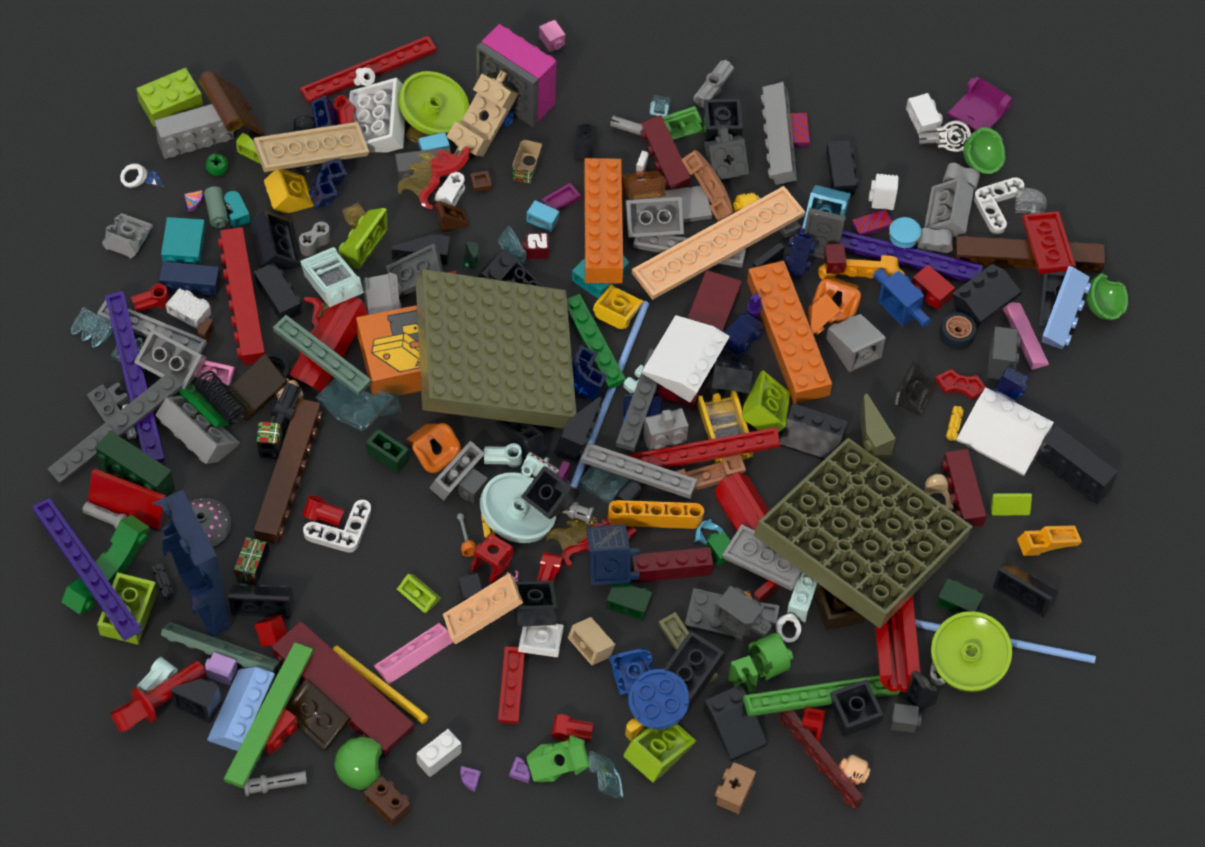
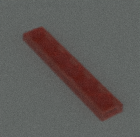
(824, 761)

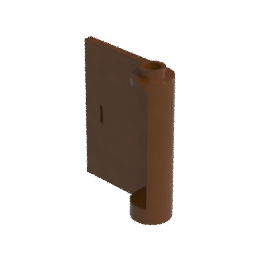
(229, 103)

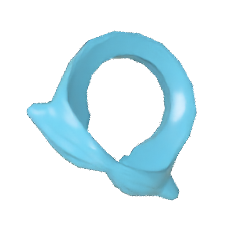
(706, 525)

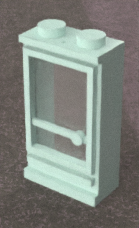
(331, 277)

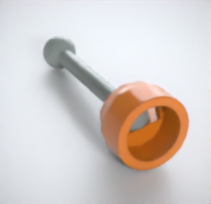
(468, 546)

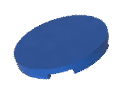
(658, 699)

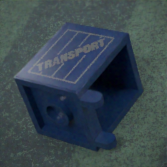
(609, 555)

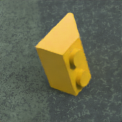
(288, 191)

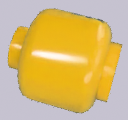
(744, 200)

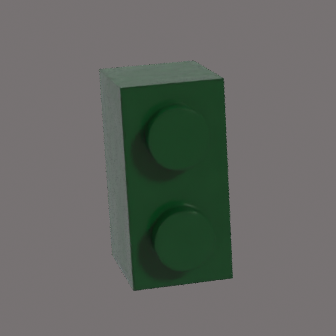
(387, 451)
(959, 598)
(629, 600)

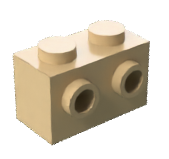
(591, 641)

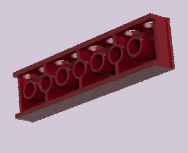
(712, 307)
(369, 710)

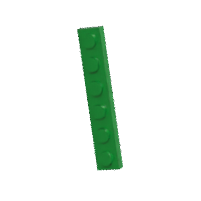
(594, 341)

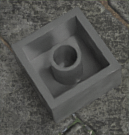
(1003, 351)

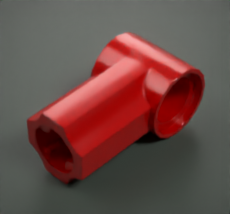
(345, 110)
(150, 298)
(318, 509)
(550, 567)
(565, 727)

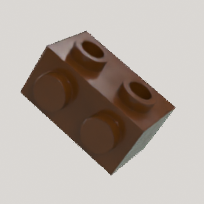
(387, 801)

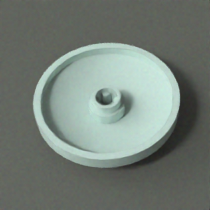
(509, 513)

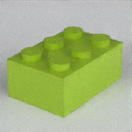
(169, 95)
(139, 599)

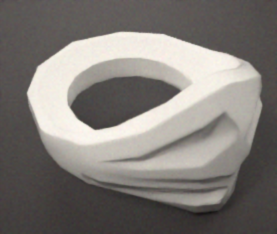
(140, 178)
(781, 621)

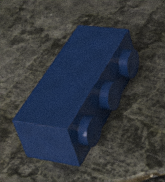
(190, 277)

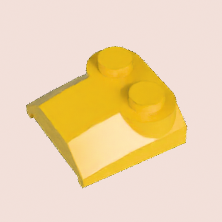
(616, 307)

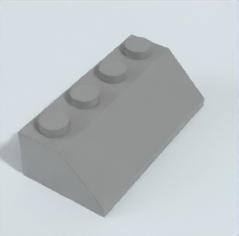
(195, 430)

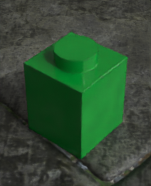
(718, 544)

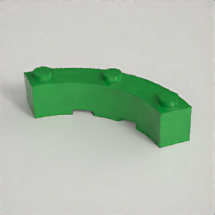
(126, 543)

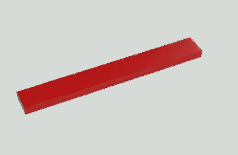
(379, 65)
(711, 449)

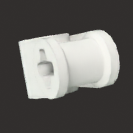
(451, 189)

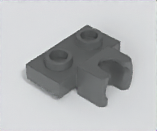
(108, 402)

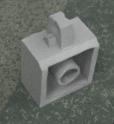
(665, 429)

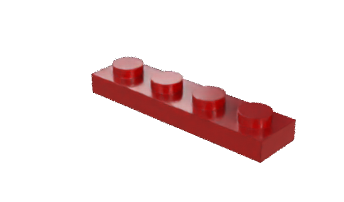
(511, 686)

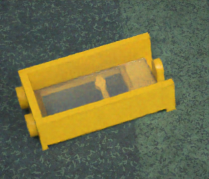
(723, 418)

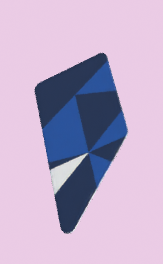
(152, 178)

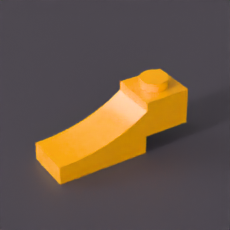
(1048, 539)

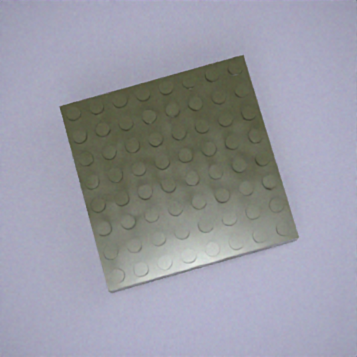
(494, 349)
(863, 532)

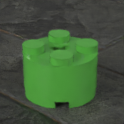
(770, 655)

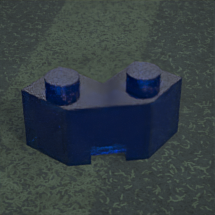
(322, 189)
(586, 378)
(1011, 384)

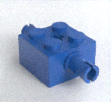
(901, 298)

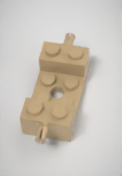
(472, 130)

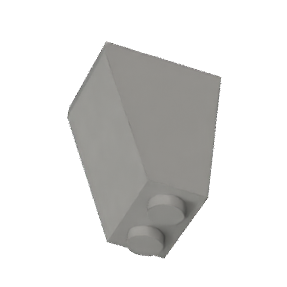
(856, 342)

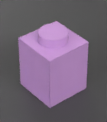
(220, 668)

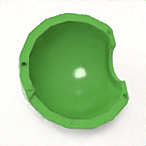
(984, 151)
(1107, 298)
(358, 762)

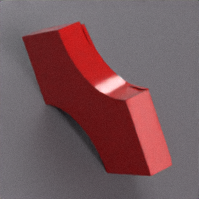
(953, 382)

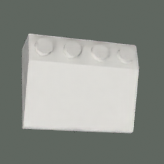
(380, 115)
(685, 356)
(1004, 431)

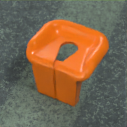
(850, 296)
(422, 448)

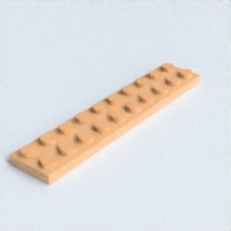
(718, 242)

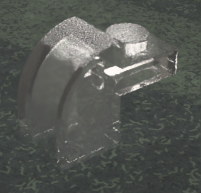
(1029, 201)

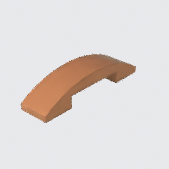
(711, 184)
(713, 474)

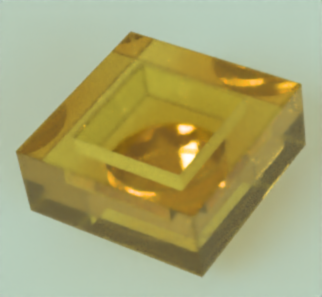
(414, 134)
(353, 214)

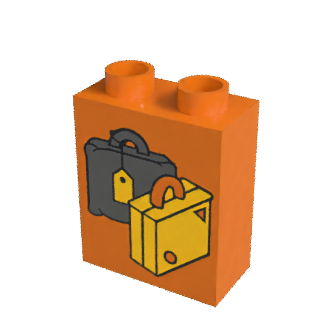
(391, 350)

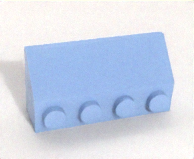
(1065, 308)
(241, 707)

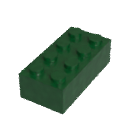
(133, 465)

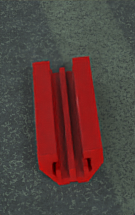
(337, 332)
(740, 501)
(898, 649)

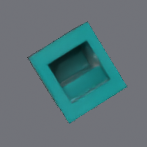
(239, 213)

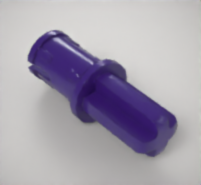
(755, 307)

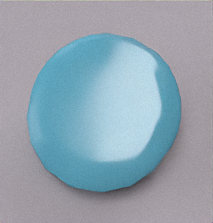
(904, 232)

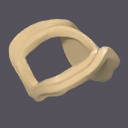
(938, 484)

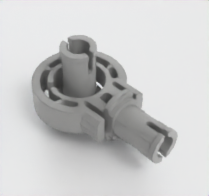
(949, 136)

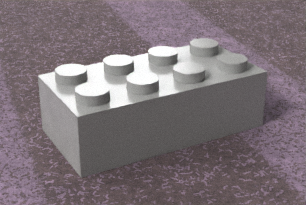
(190, 131)

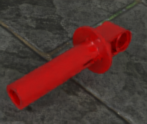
(143, 704)

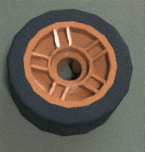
(965, 329)

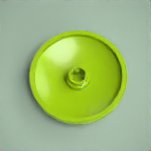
(432, 102)
(971, 651)

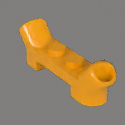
(865, 268)

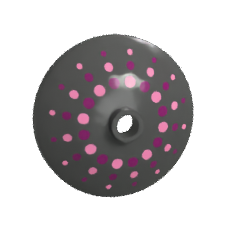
(216, 519)

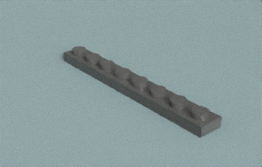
(118, 424)

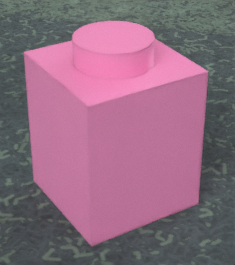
(552, 35)

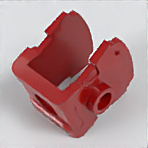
(499, 561)

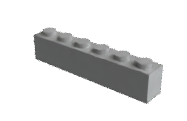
(779, 133)

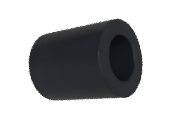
(630, 491)

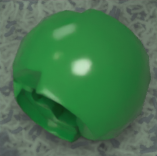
(213, 168)

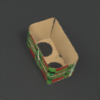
(526, 148)

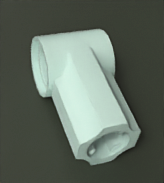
(501, 455)
(160, 671)

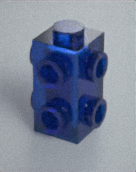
(798, 260)

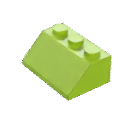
(364, 237)

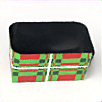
(269, 440)
(251, 560)

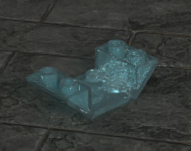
(351, 408)

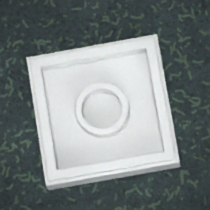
(541, 640)

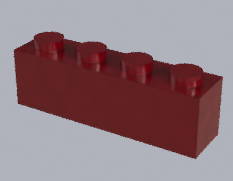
(665, 152)
(963, 487)
(672, 564)

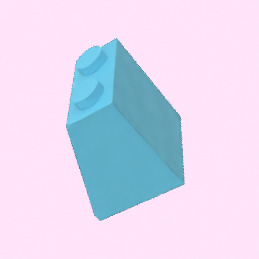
(828, 201)

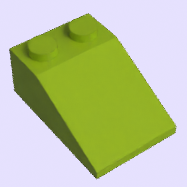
(767, 404)
(658, 750)

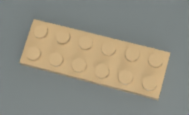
(310, 146)

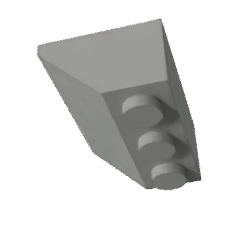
(950, 206)
(654, 217)
(164, 355)

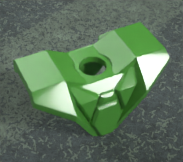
(543, 764)

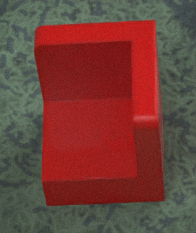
(270, 630)
(813, 720)

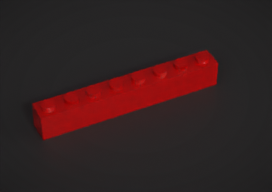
(242, 295)

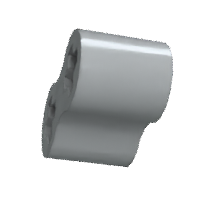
(955, 171)
(315, 238)
(936, 240)

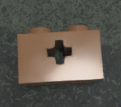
(734, 798)

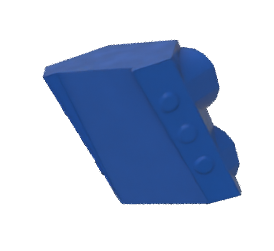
(629, 667)

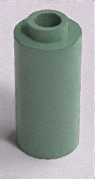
(216, 207)

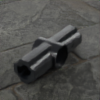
(285, 405)

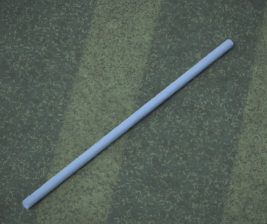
(610, 392)
(1025, 645)

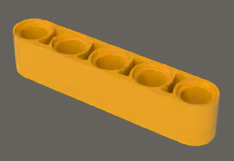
(655, 514)

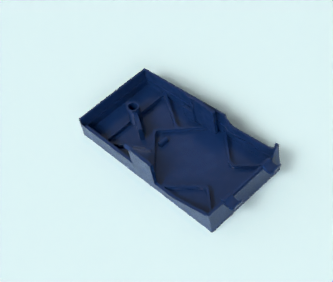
(194, 561)

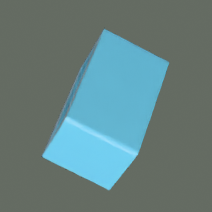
(433, 142)
(542, 216)

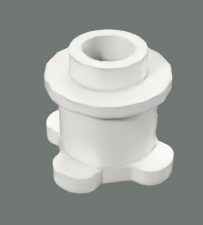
(360, 77)

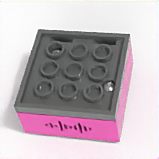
(527, 69)

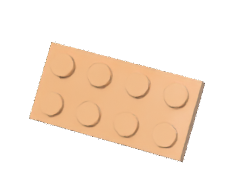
(482, 608)

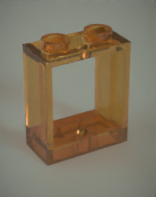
(649, 186)

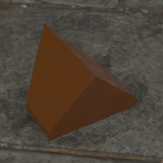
(449, 216)

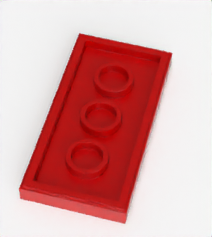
(1048, 242)
(126, 498)

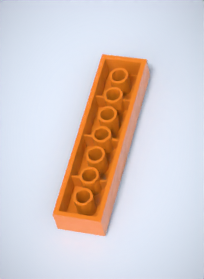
(603, 221)
(789, 333)

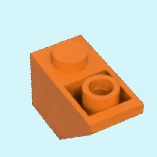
(821, 312)

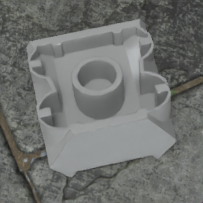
(126, 235)
(382, 293)

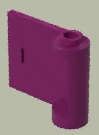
(981, 105)

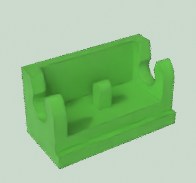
(683, 123)
(743, 672)

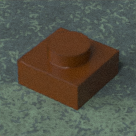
(480, 181)
(205, 329)

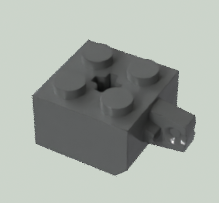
(725, 145)
(741, 613)

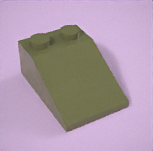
(875, 433)

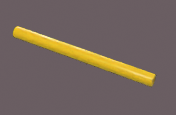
(382, 686)

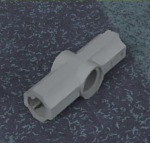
(714, 82)

